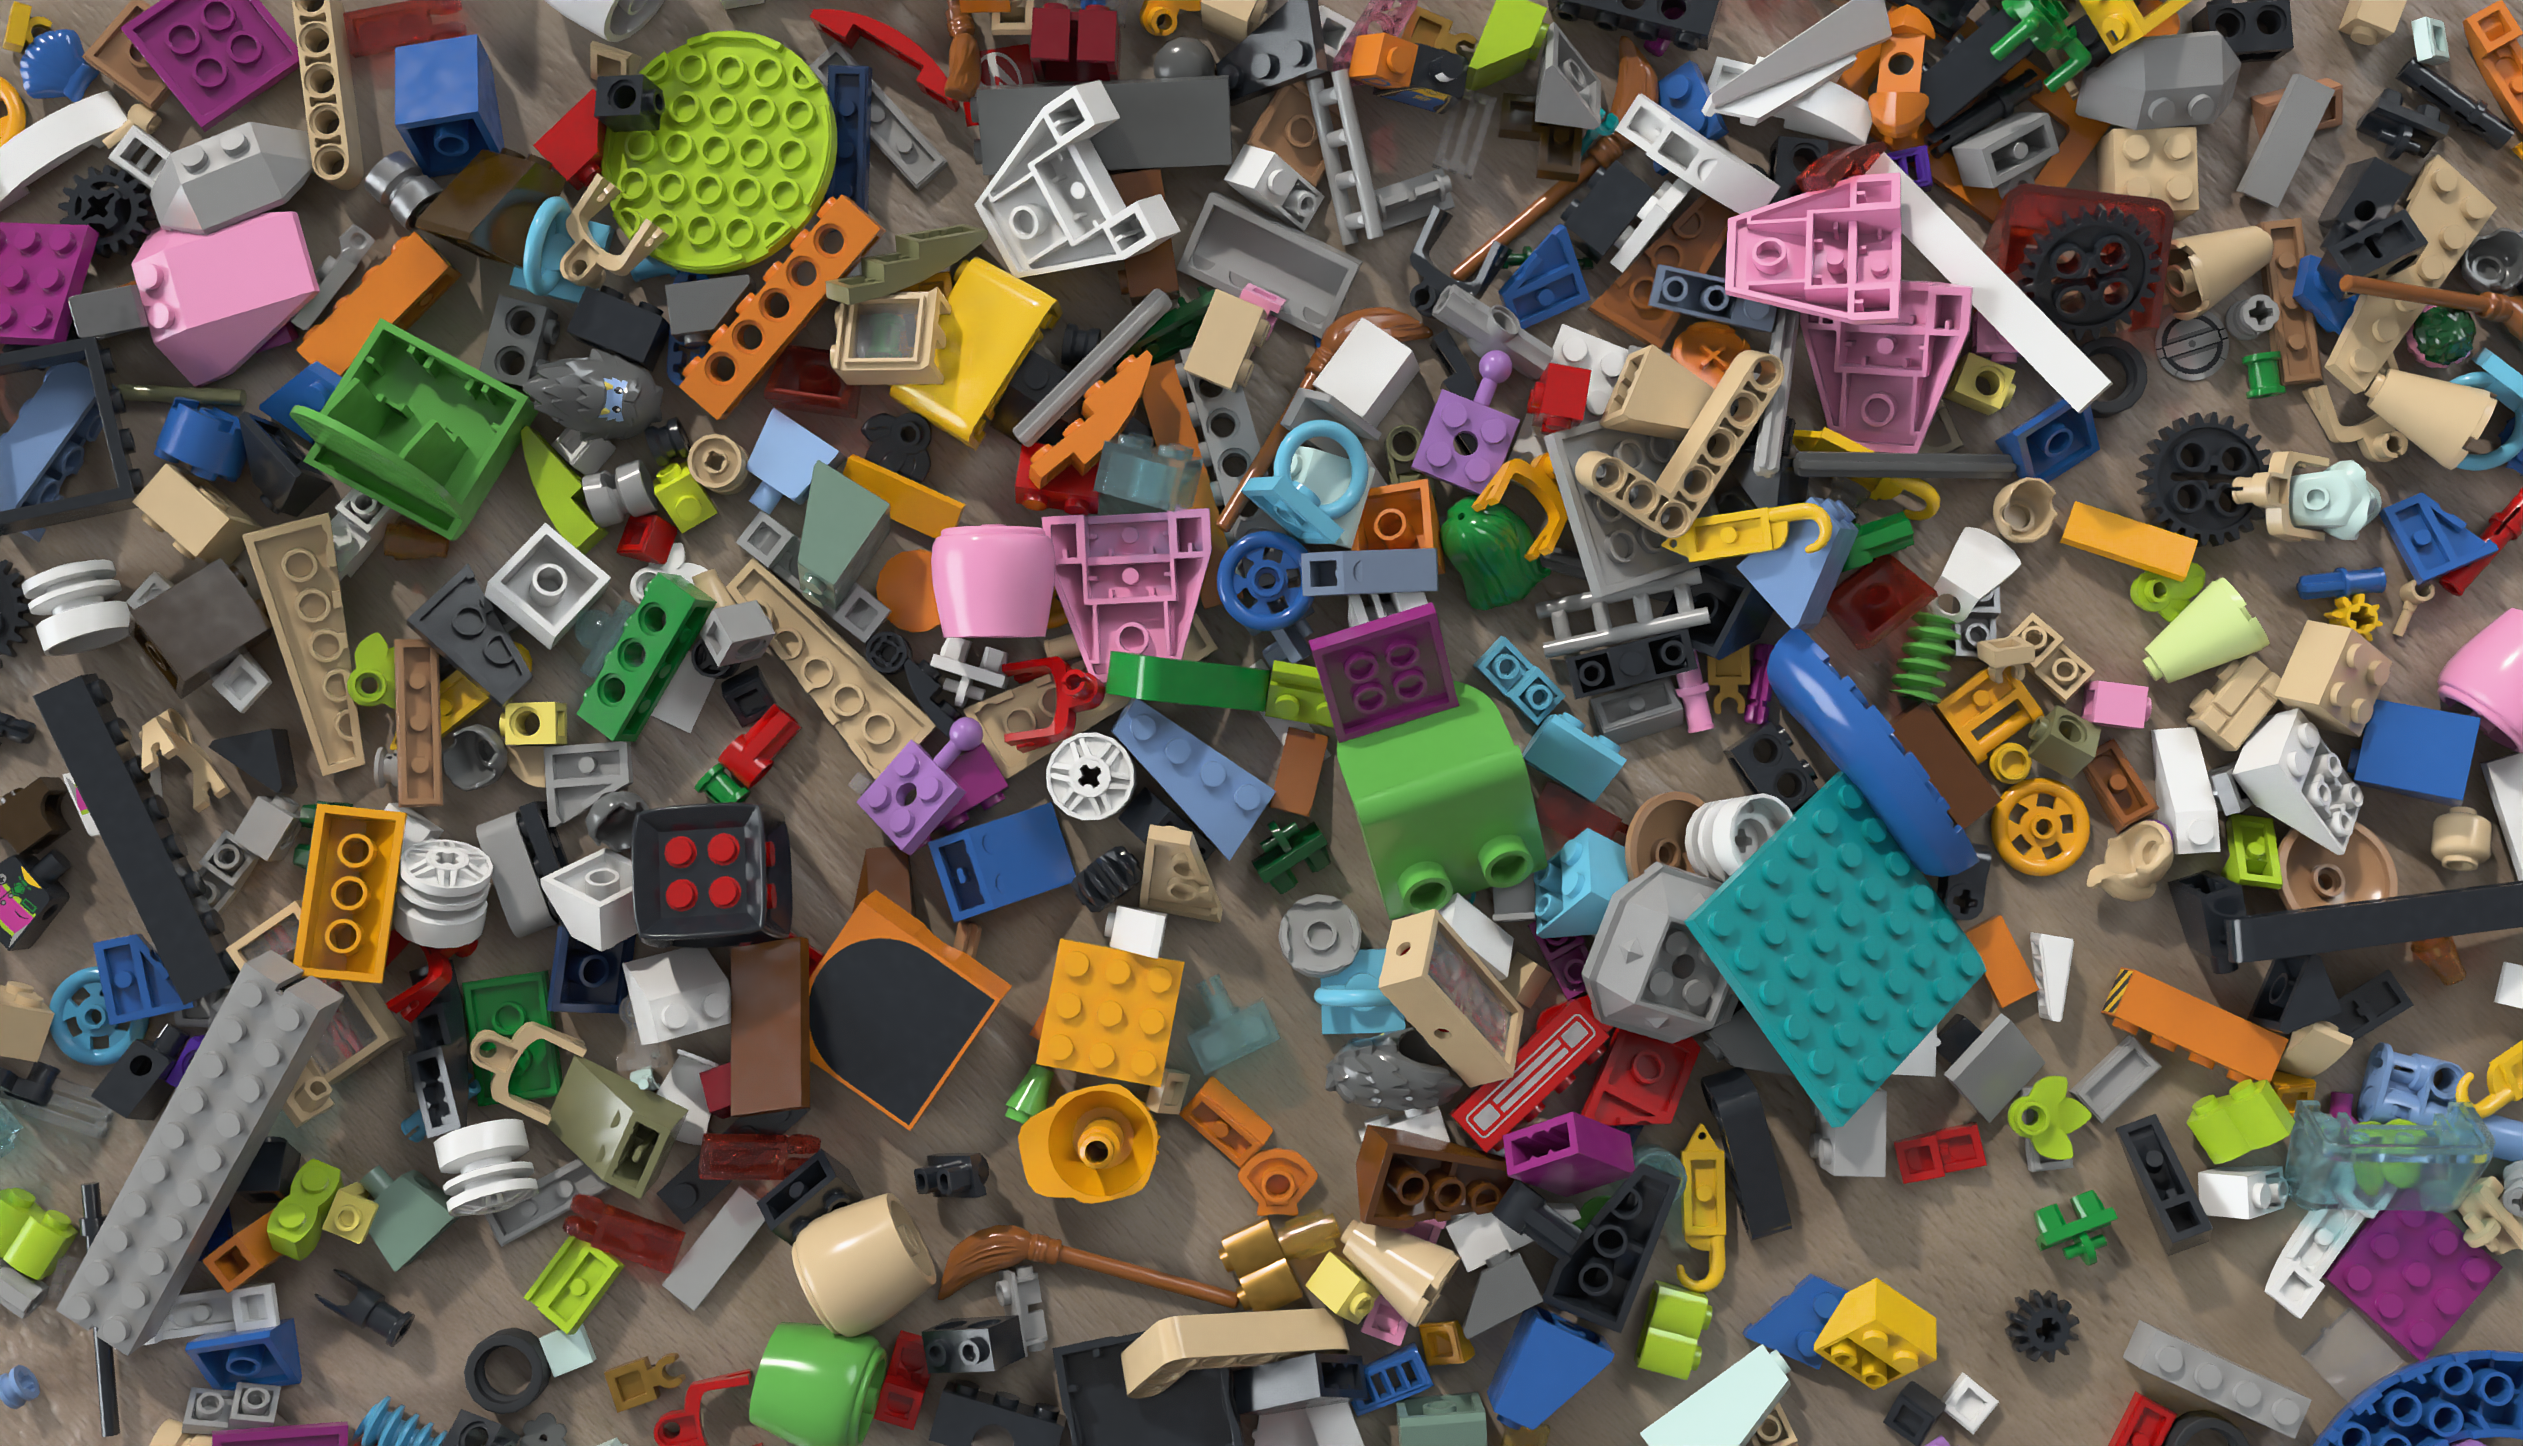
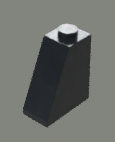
(1299, 1384)

